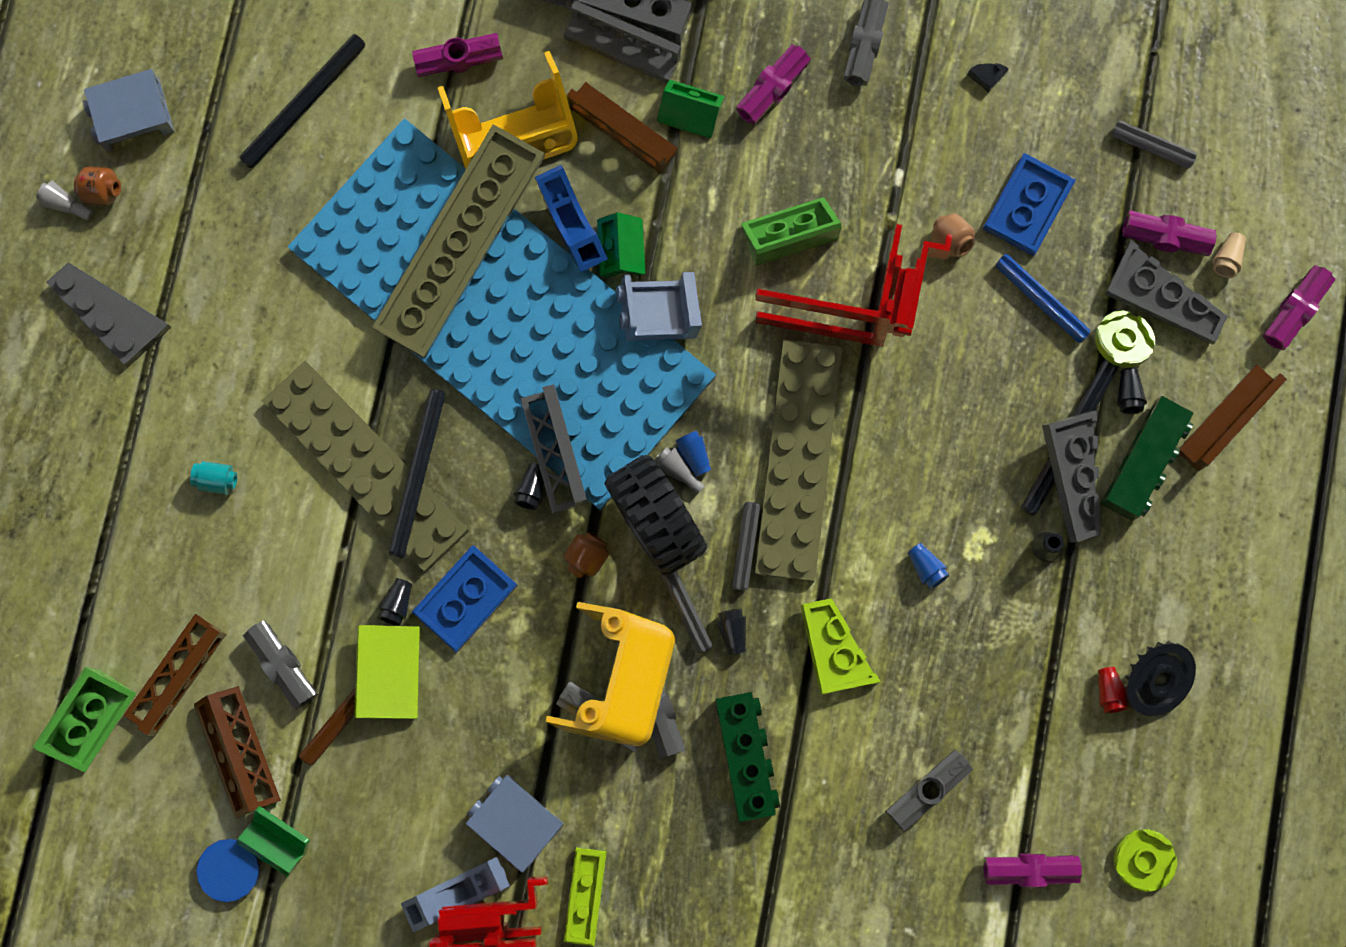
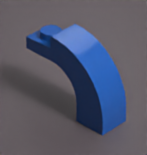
(569, 219)

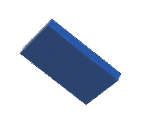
(1029, 204)
(464, 598)

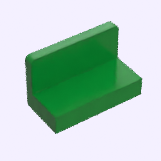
(689, 108)
(622, 243)
(274, 842)

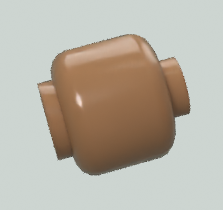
(961, 231)

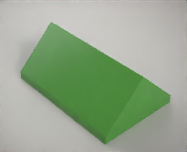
(791, 231)
(85, 719)

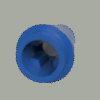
(694, 452)
(928, 566)

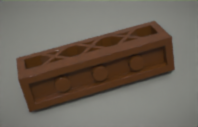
(622, 127)
(1230, 417)
(180, 679)
(226, 753)

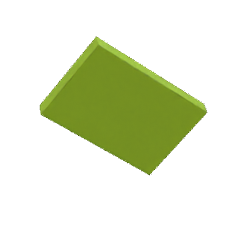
(387, 672)

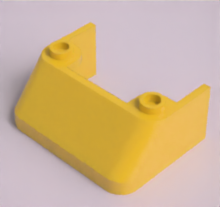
(544, 125)
(635, 680)

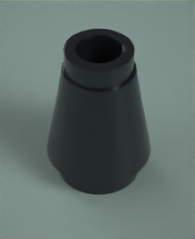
(1130, 392)
(530, 488)
(1043, 550)
(395, 603)
(733, 630)

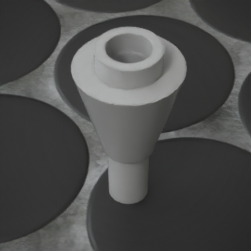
(55, 198)
(674, 466)

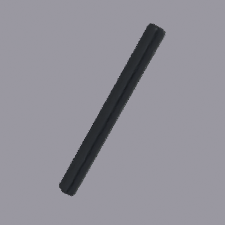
(302, 101)
(1088, 403)
(416, 474)

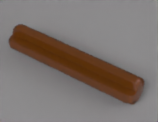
(329, 731)

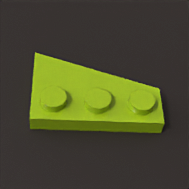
(833, 650)

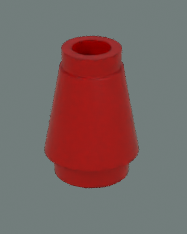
(1111, 691)

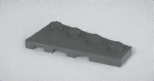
(1153, 290)
(112, 317)
(1073, 465)

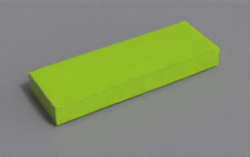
(585, 896)

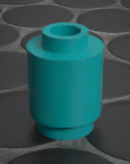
(213, 477)

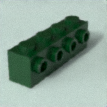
(1147, 458)
(745, 756)

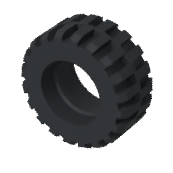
(656, 515)

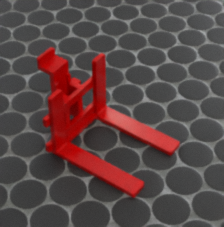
(893, 315)
(487, 922)

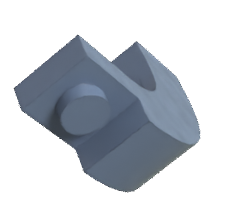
(460, 890)

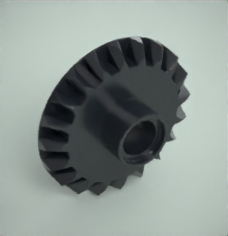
(1160, 679)

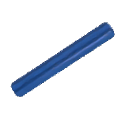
(1042, 298)

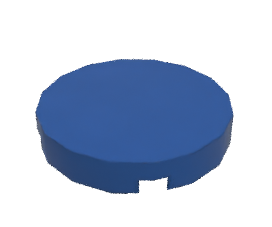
(227, 871)

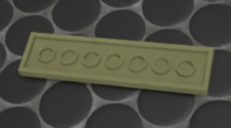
(458, 241)
(798, 461)
(361, 462)

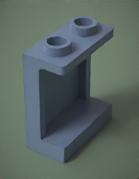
(127, 108)
(659, 309)
(513, 822)

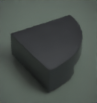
(988, 74)

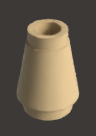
(1230, 256)

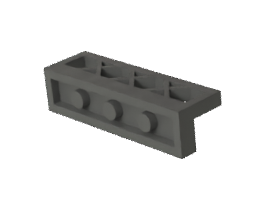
(623, 42)
(562, 439)

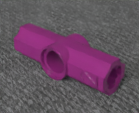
(475, 50)
(773, 84)
(1169, 233)
(1299, 307)
(1032, 870)

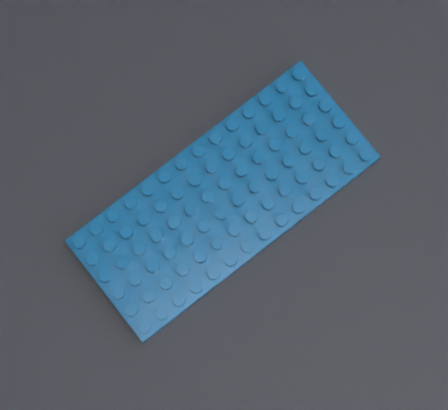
(520, 321)

